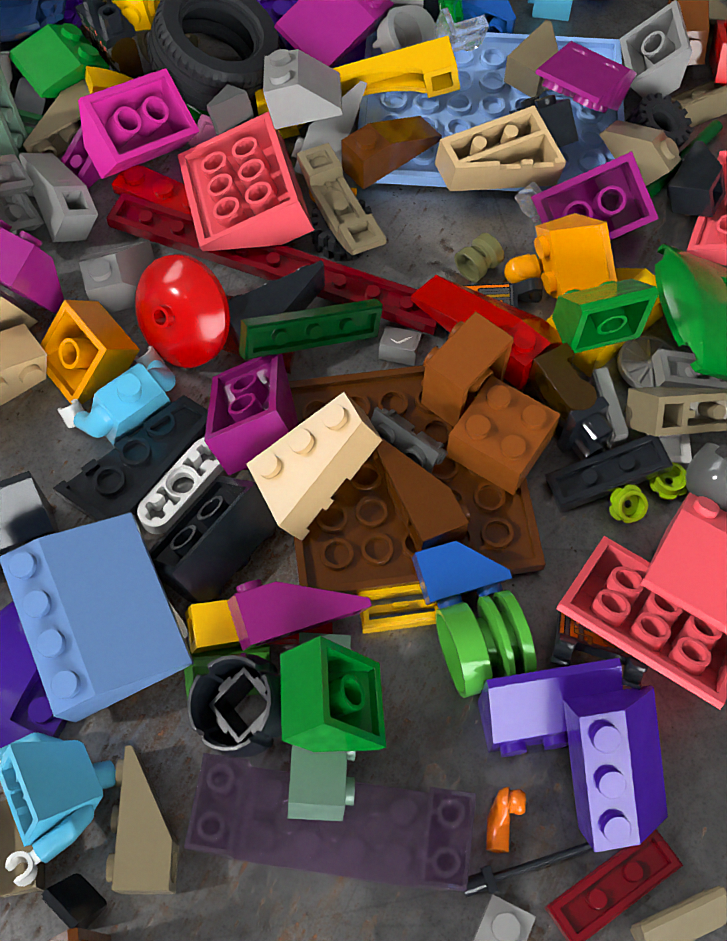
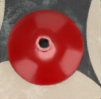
(182, 310)

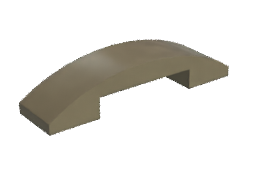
(337, 201)

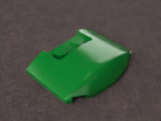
(695, 307)

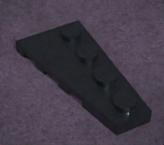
(136, 464)

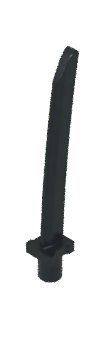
(487, 880)

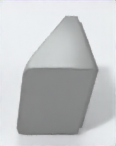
(399, 345)

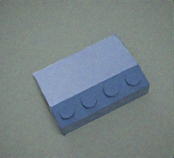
(94, 615)

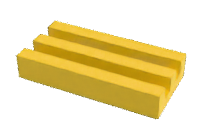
(396, 622)

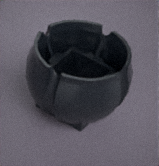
(221, 690)

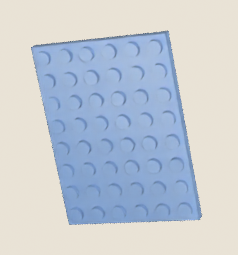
(485, 98)

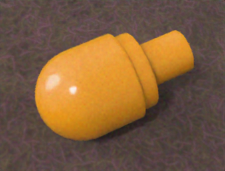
(523, 268)

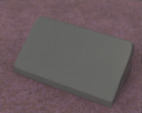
(229, 109)

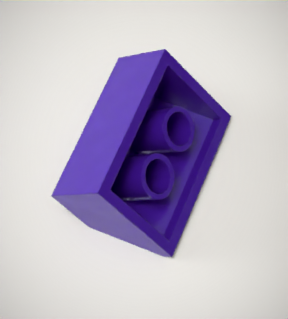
(530, 705)
(616, 766)

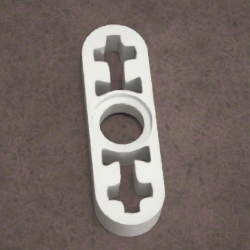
(156, 500)

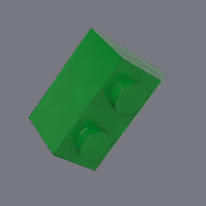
(55, 58)
(604, 313)
(331, 698)

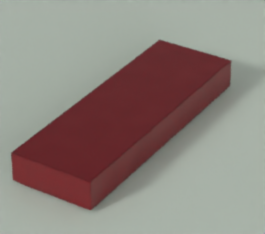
(612, 887)

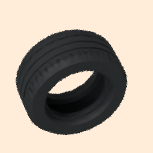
(197, 75)

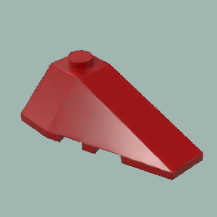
(452, 302)

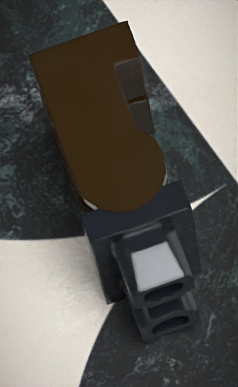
(111, 36)
(562, 390)

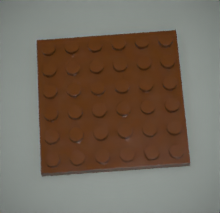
(361, 535)

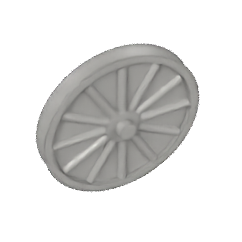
(635, 360)

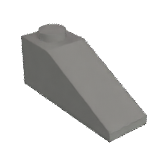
(332, 129)

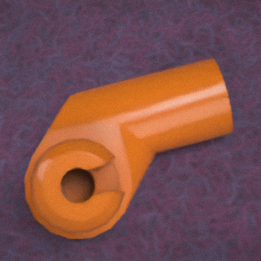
(498, 819)

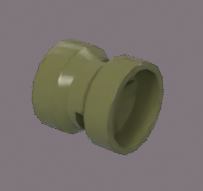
(483, 254)

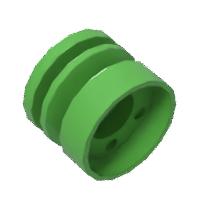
(493, 640)

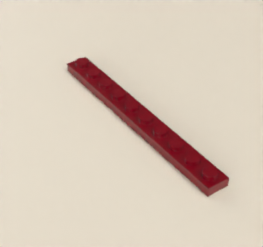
(269, 262)

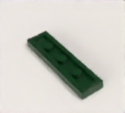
(309, 328)

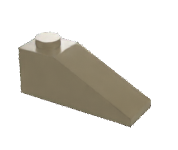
(676, 410)

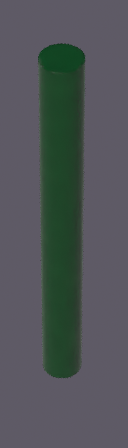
(705, 136)

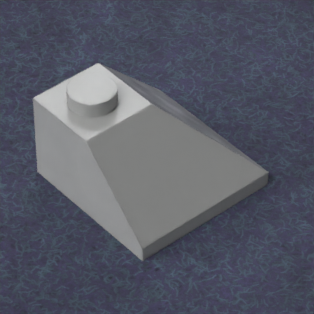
(115, 274)

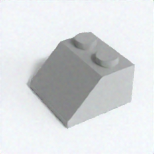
(658, 52)
(300, 88)

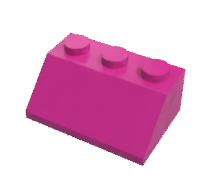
(134, 122)

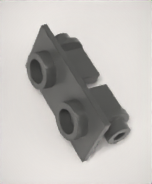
(400, 434)

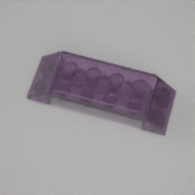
(383, 838)

